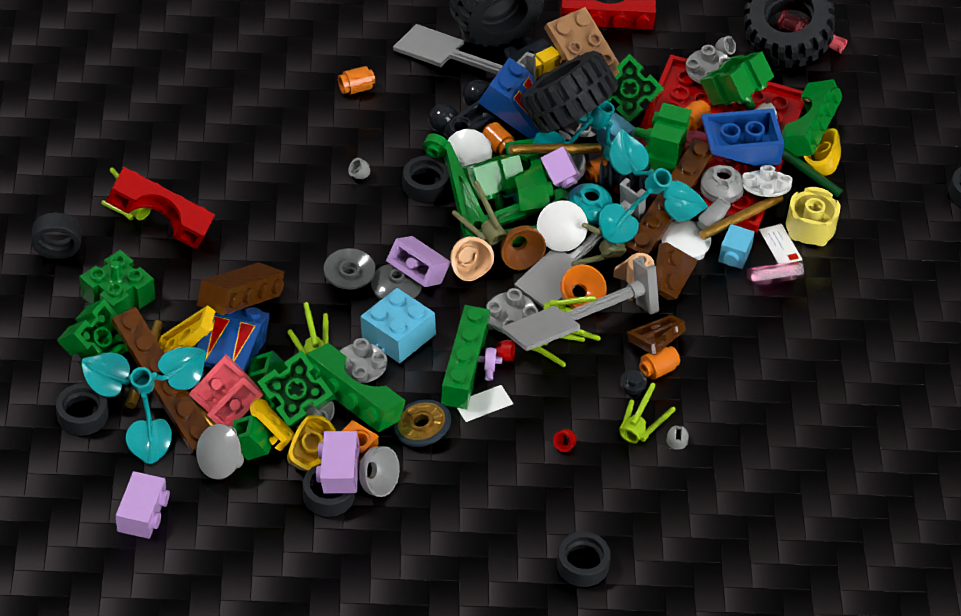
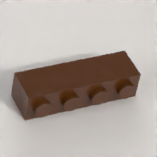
(241, 288)

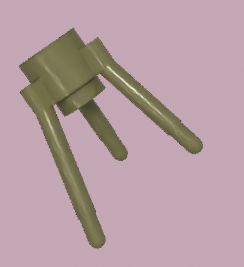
(492, 229)
(607, 249)

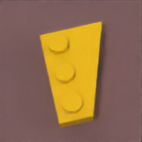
(189, 331)

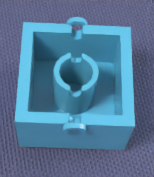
(398, 325)

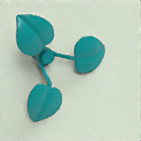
(598, 119)
(630, 156)
(108, 372)

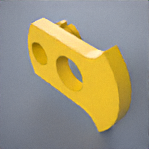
(281, 431)

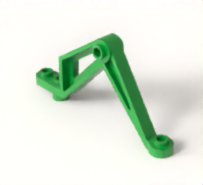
(465, 199)

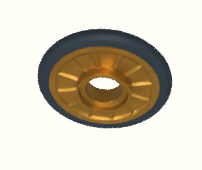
(434, 430)

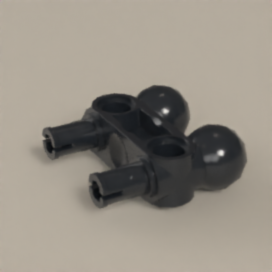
(446, 120)

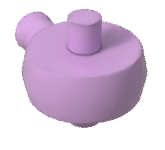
(490, 360)

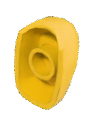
(827, 153)
(304, 445)

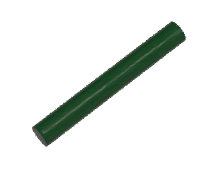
(811, 173)

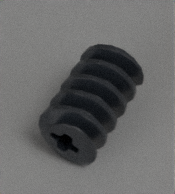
(609, 176)

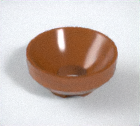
(527, 254)

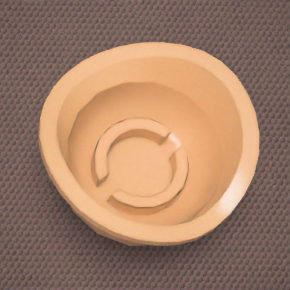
(471, 258)

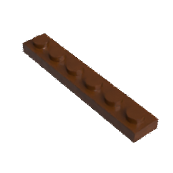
(656, 220)
(146, 354)

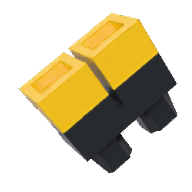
(546, 56)

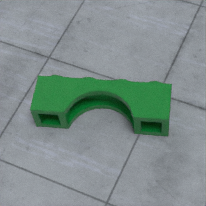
(821, 103)
(534, 185)
(464, 357)
(374, 405)
(250, 430)

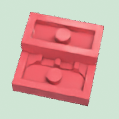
(226, 392)

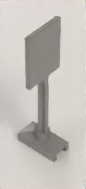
(439, 48)
(544, 278)
(554, 323)

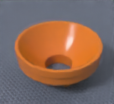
(586, 277)

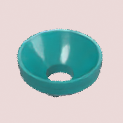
(590, 208)

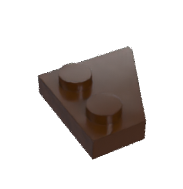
(672, 270)
(657, 334)

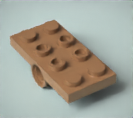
(579, 34)

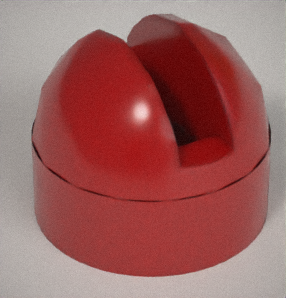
(506, 350)
(560, 438)

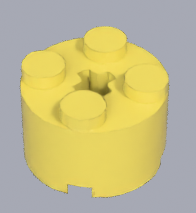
(812, 216)

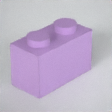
(561, 168)
(418, 261)
(339, 462)
(142, 505)

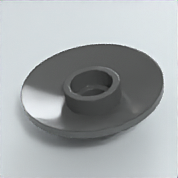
(349, 268)
(389, 278)

